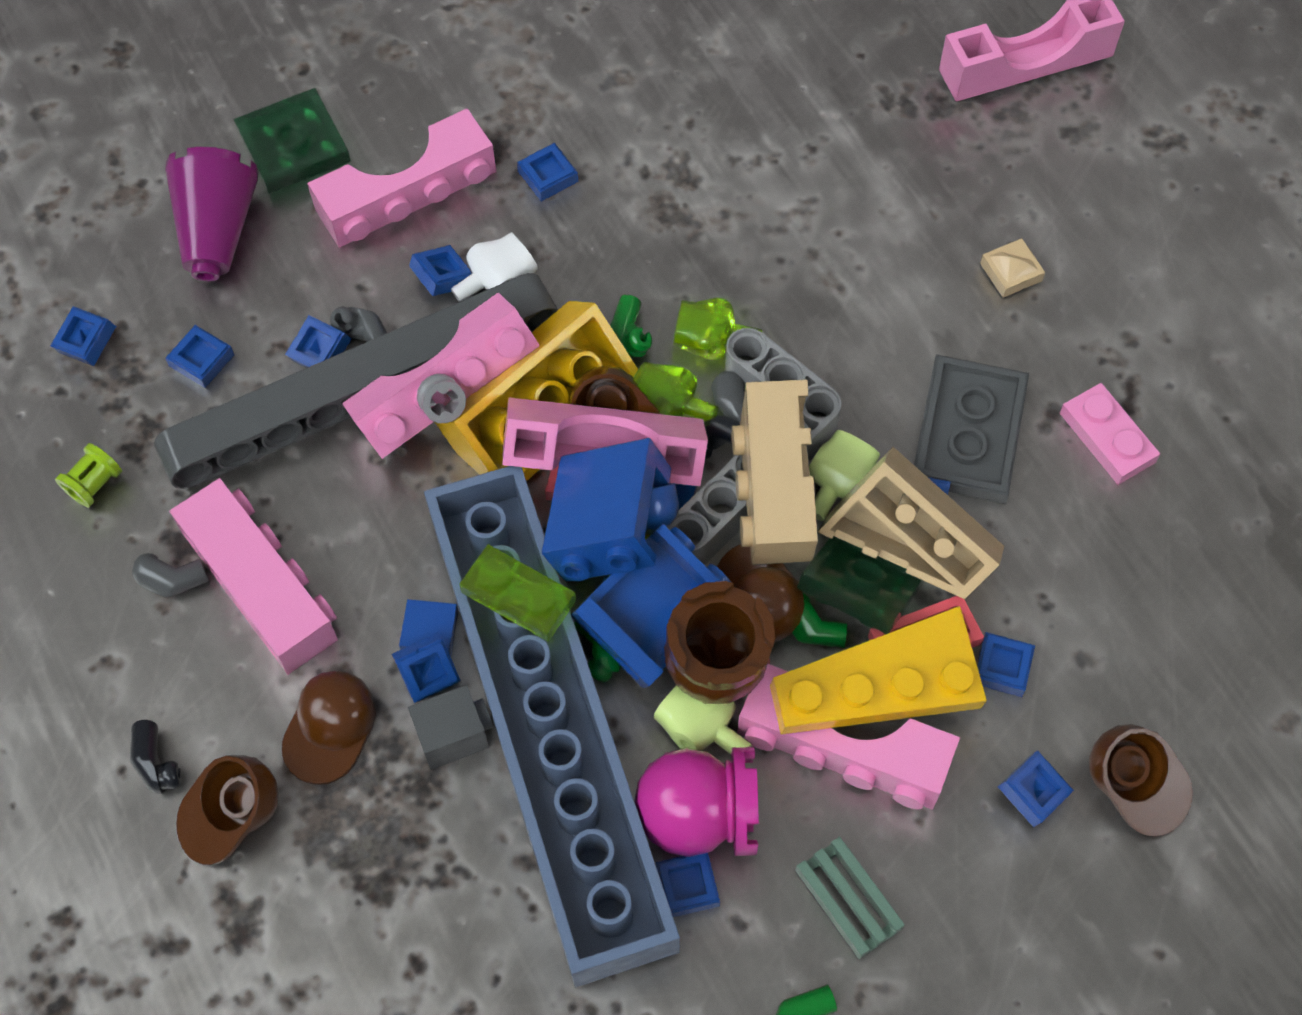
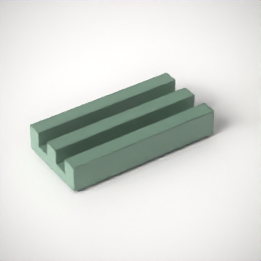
(823, 859)

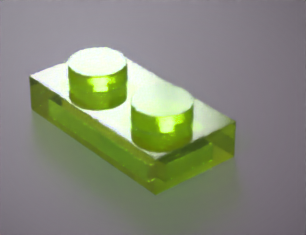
(518, 592)

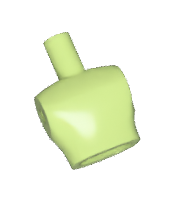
(839, 468)
(697, 724)

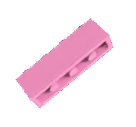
(255, 575)

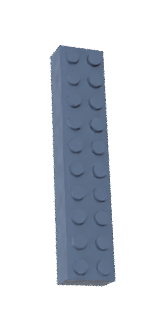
(556, 744)

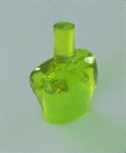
(705, 327)
(673, 391)

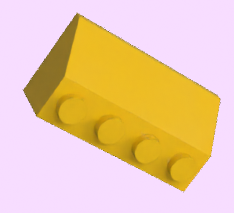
(570, 345)

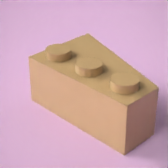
(775, 473)
(915, 525)

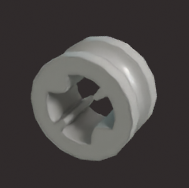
(442, 384)

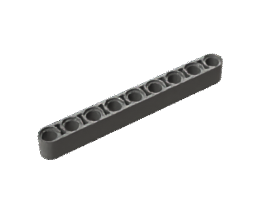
(314, 396)

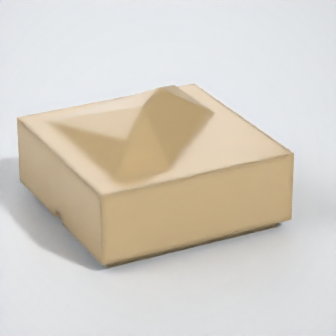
(1012, 267)

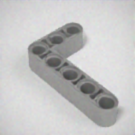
(769, 364)

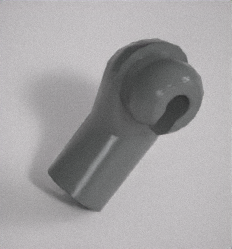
(357, 323)
(729, 394)
(164, 578)

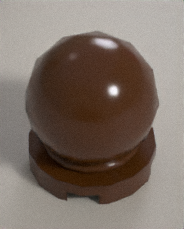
(718, 642)

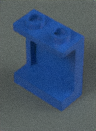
(603, 510)
(633, 608)

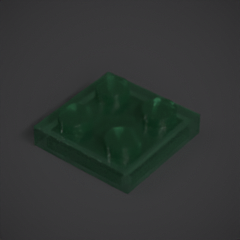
(292, 140)
(859, 584)

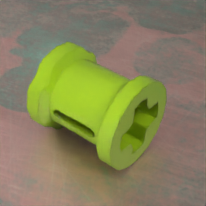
(88, 475)

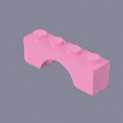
(1076, 35)
(360, 203)
(483, 348)
(544, 431)
(905, 763)

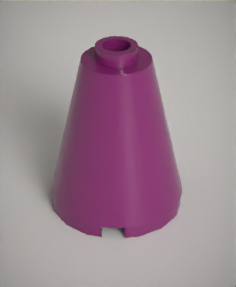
(209, 207)

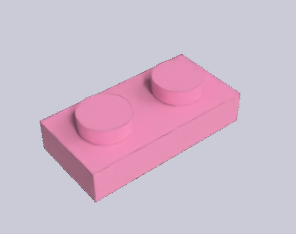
(1109, 433)

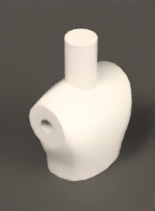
(494, 264)

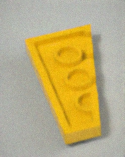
(891, 677)

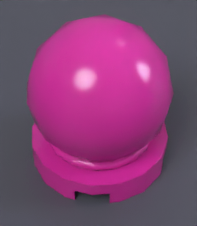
(697, 802)

